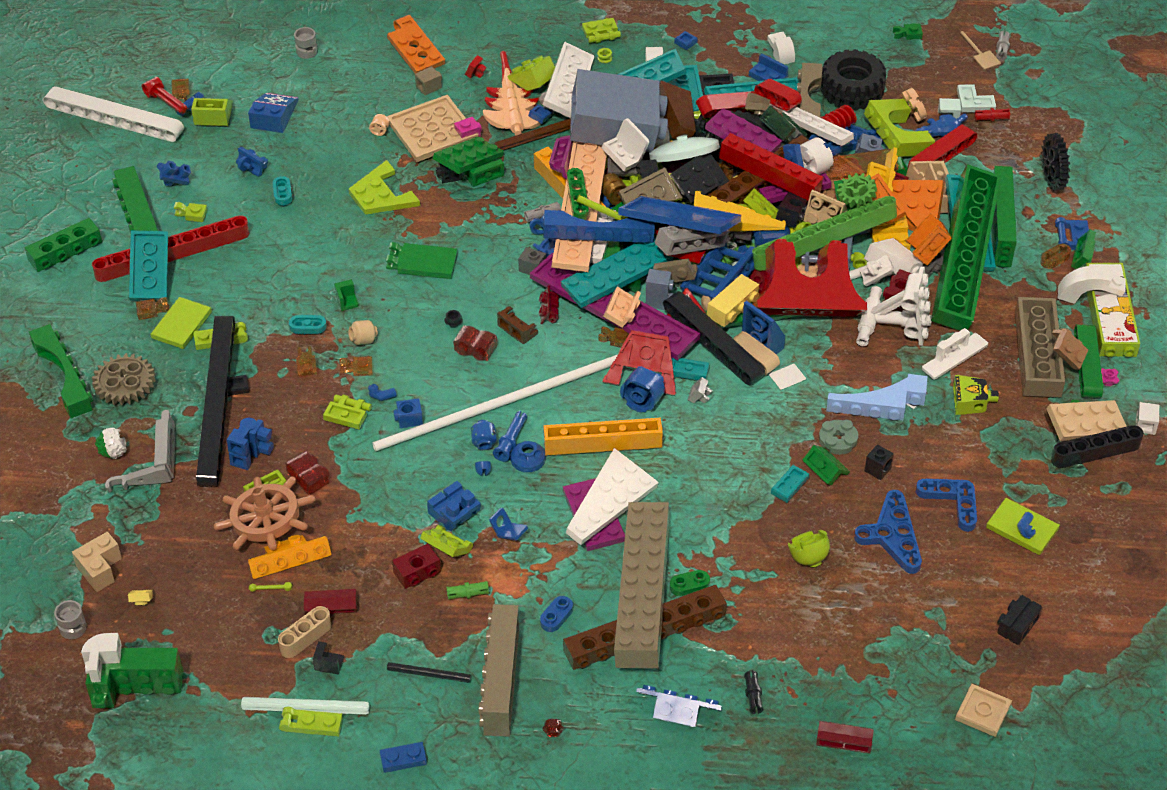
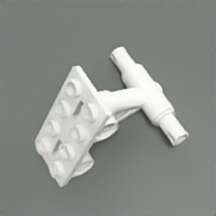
(914, 317)

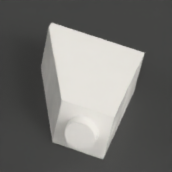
(899, 255)

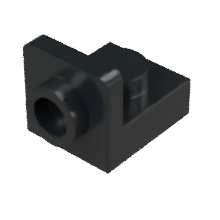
(447, 175)

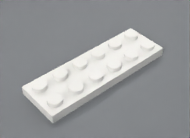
(563, 78)

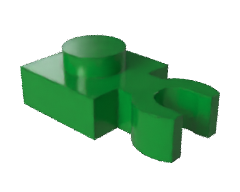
(909, 31)

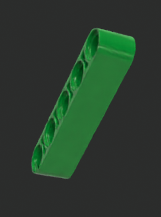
(1090, 372)

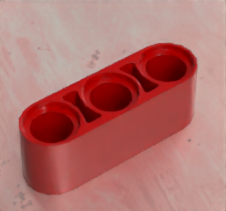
(778, 94)

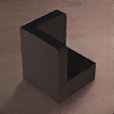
(325, 661)

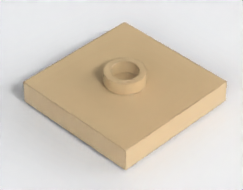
(983, 710)

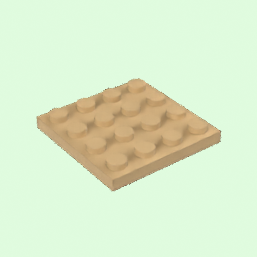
(428, 127)

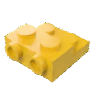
(896, 230)

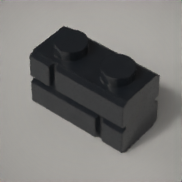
(1019, 619)

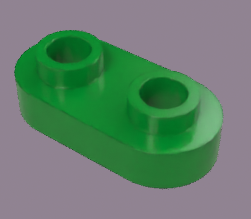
(690, 582)

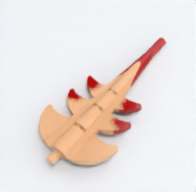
(511, 103)

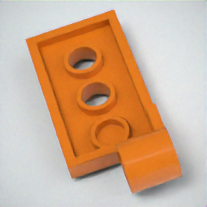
(409, 33)

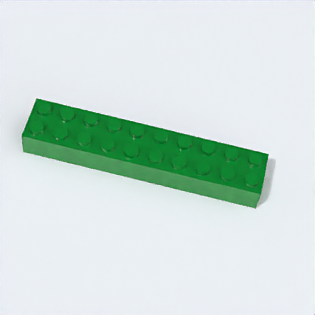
(967, 249)

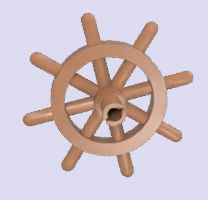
(264, 512)

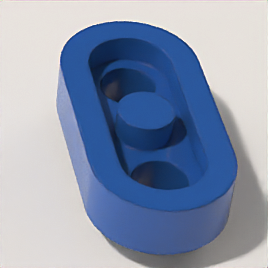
(557, 612)

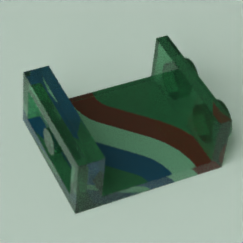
(780, 123)

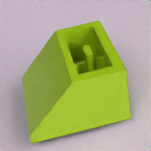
(533, 73)
(211, 111)

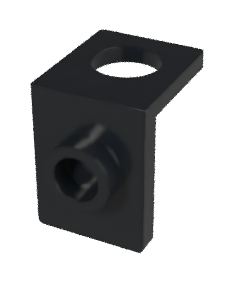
(742, 237)

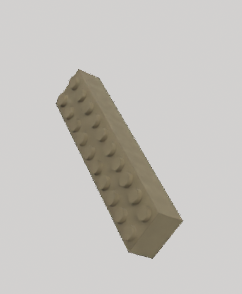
(642, 586)

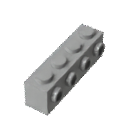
(680, 240)

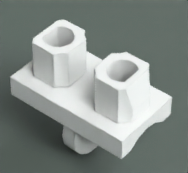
(877, 270)

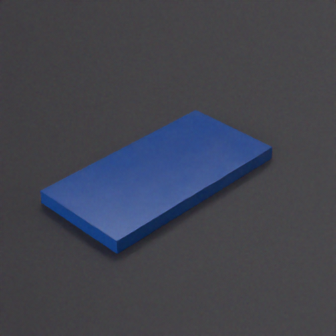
(680, 214)

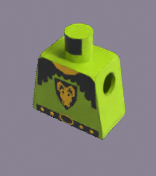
(972, 395)

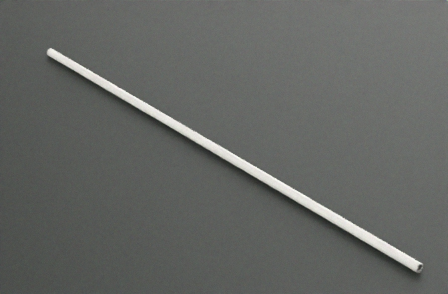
(508, 398)

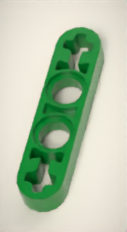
(573, 193)

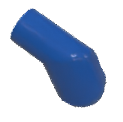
(1024, 527)

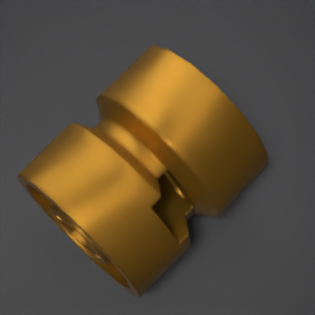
(611, 186)

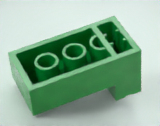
(138, 672)

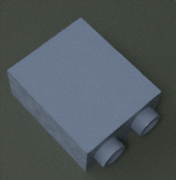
(606, 99)

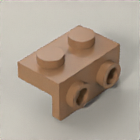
(1069, 348)

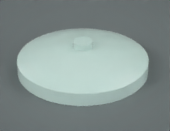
(684, 148)

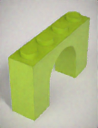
(889, 111)

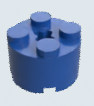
(642, 389)

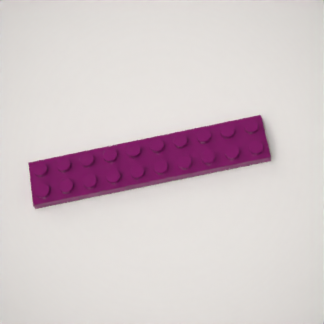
(646, 317)

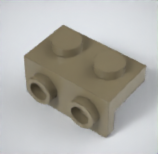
(757, 104)
(680, 269)

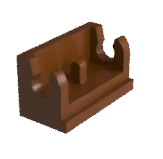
(515, 326)

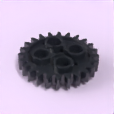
(1055, 161)

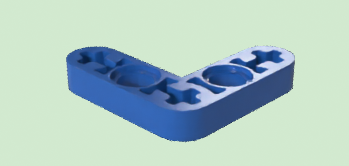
(956, 493)

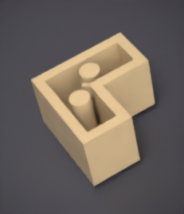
(95, 560)

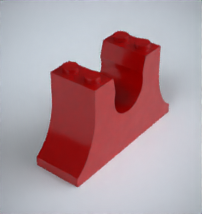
(792, 293)

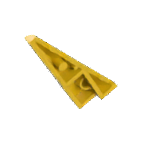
(749, 218)

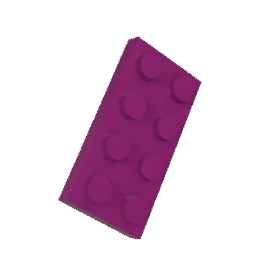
(726, 122)
(607, 536)

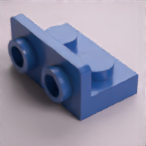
(768, 69)

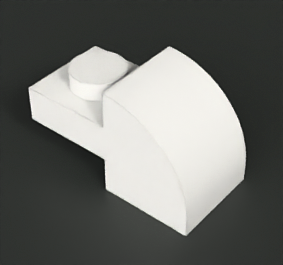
(782, 48)

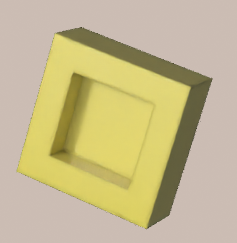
(140, 597)

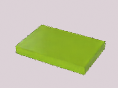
(181, 322)
(1005, 524)

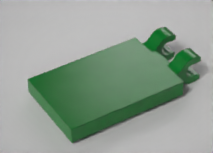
(422, 260)

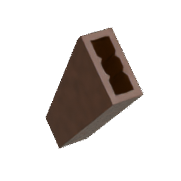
(678, 110)

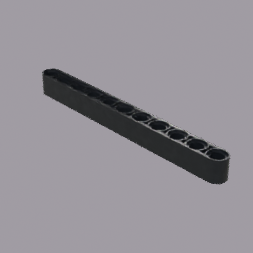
(216, 401)

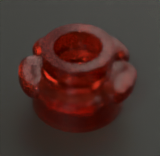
(553, 727)

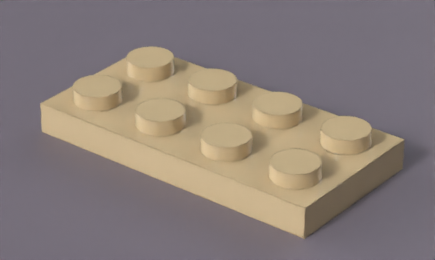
(1084, 418)

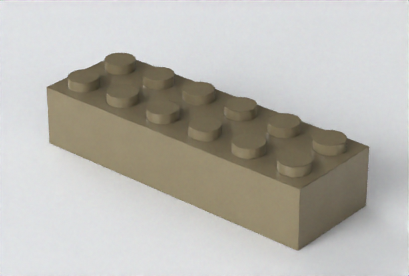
(1039, 364)
(499, 670)

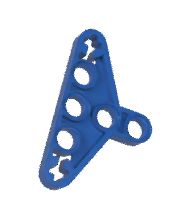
(895, 540)

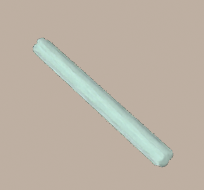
(331, 706)

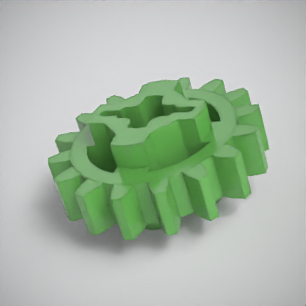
(857, 190)

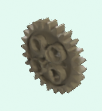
(123, 379)

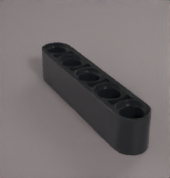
(1097, 446)

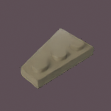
(657, 186)

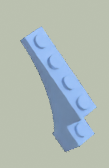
(882, 403)

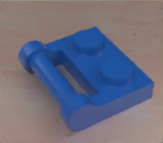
(1076, 229)

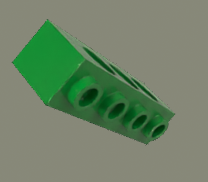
(63, 244)

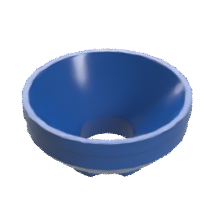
(528, 461)

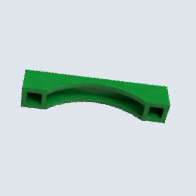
(73, 394)

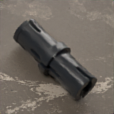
(753, 692)

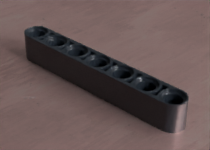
(715, 338)

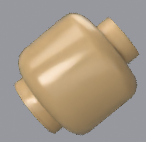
(362, 332)

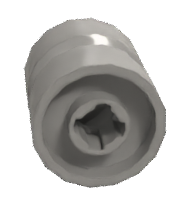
(305, 42)
(70, 619)

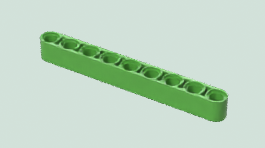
(834, 228)

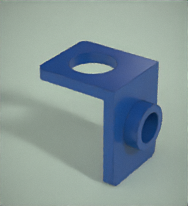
(507, 530)

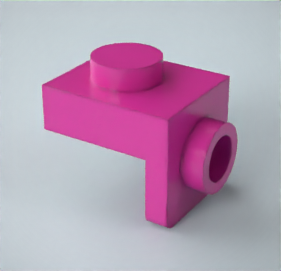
(468, 127)

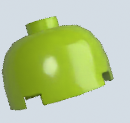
(810, 548)

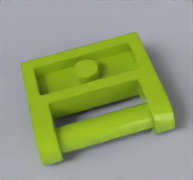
(446, 541)

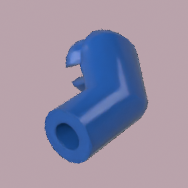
(381, 395)

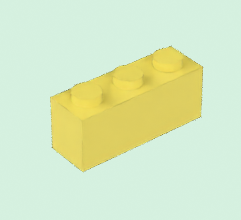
(731, 300)

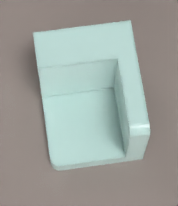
(949, 106)

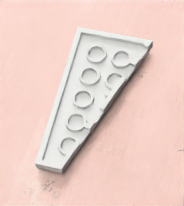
(609, 496)

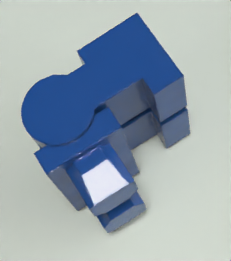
(248, 441)
(453, 506)

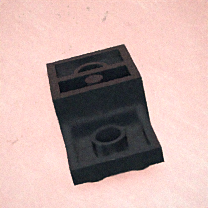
(700, 175)

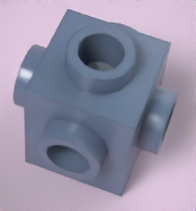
(868, 143)

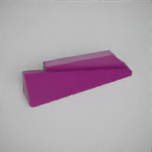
(561, 155)

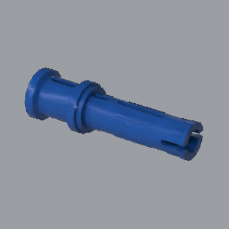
(508, 441)

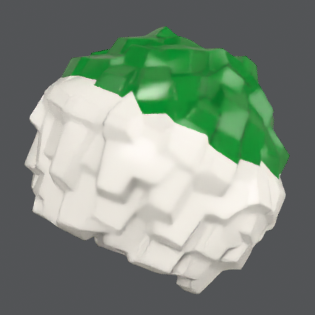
(110, 444)

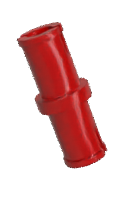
(992, 114)

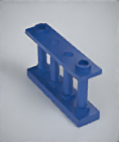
(712, 259)

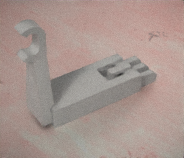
(163, 461)

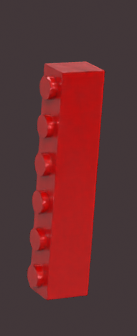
(770, 166)

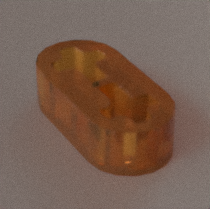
(1058, 258)

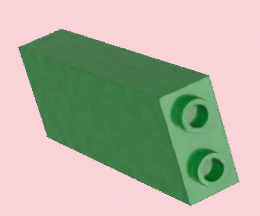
(1004, 221)

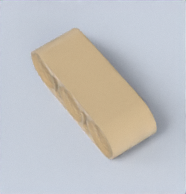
(761, 353)
(304, 632)

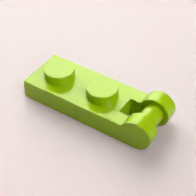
(204, 337)
(311, 722)

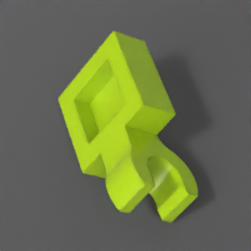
(193, 212)

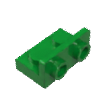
(1084, 250)

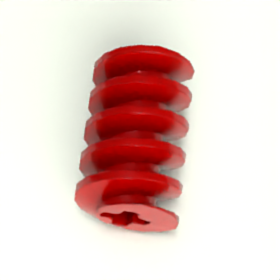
(841, 116)

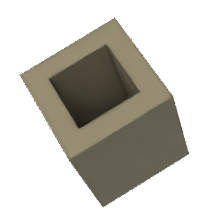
(428, 80)

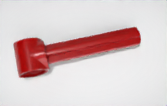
(156, 89)

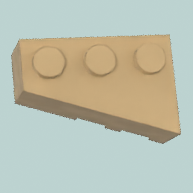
(930, 171)

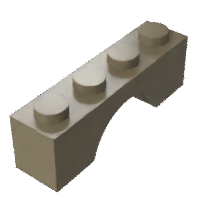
(810, 80)

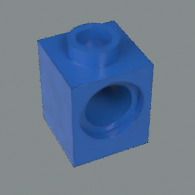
(408, 413)

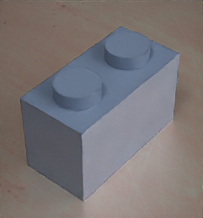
(658, 288)

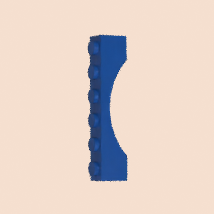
(564, 226)

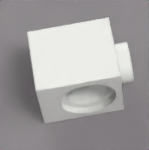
(1148, 417)

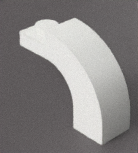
(1088, 279)

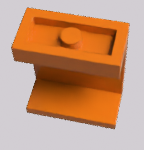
(929, 239)

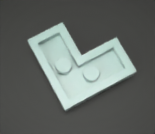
(970, 101)

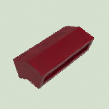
(334, 600)
(845, 737)

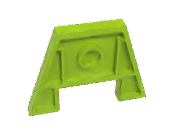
(375, 196)

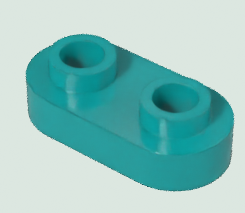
(282, 190)
(307, 324)

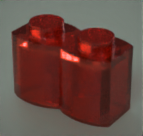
(475, 343)
(307, 472)

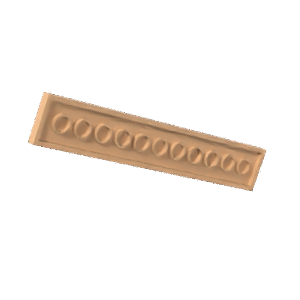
(591, 160)

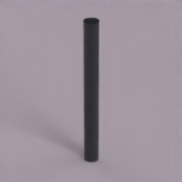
(429, 672)

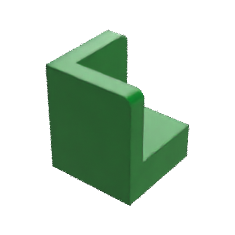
(346, 295)

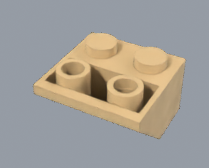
(822, 207)

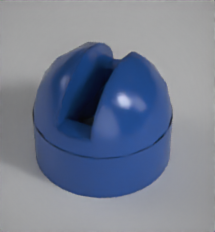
(483, 466)

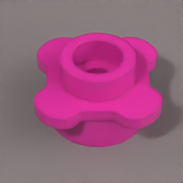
(1109, 377)

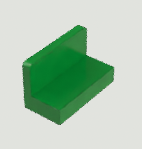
(485, 173)
(824, 464)

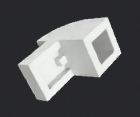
(101, 650)

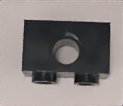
(792, 209)

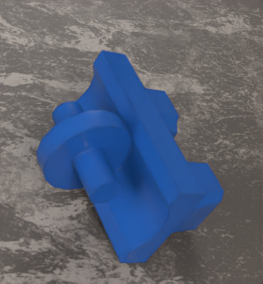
(249, 161)
(173, 174)

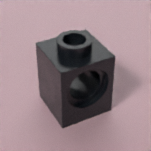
(879, 462)

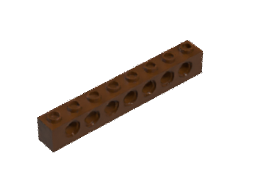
(740, 186)
(678, 613)

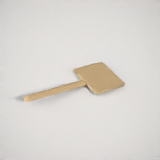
(986, 59)

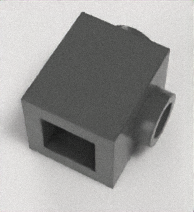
(530, 260)

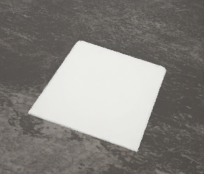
(787, 376)

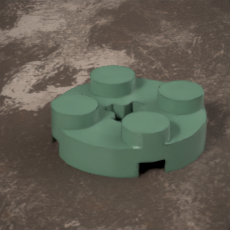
(844, 428)

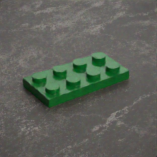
(468, 155)

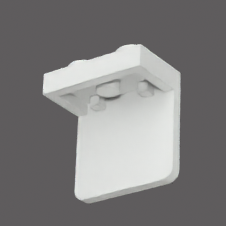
(627, 146)

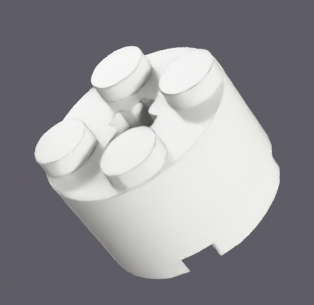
(816, 156)

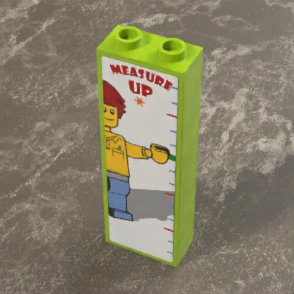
(1114, 318)

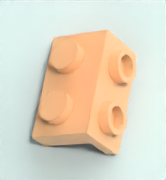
(621, 307)

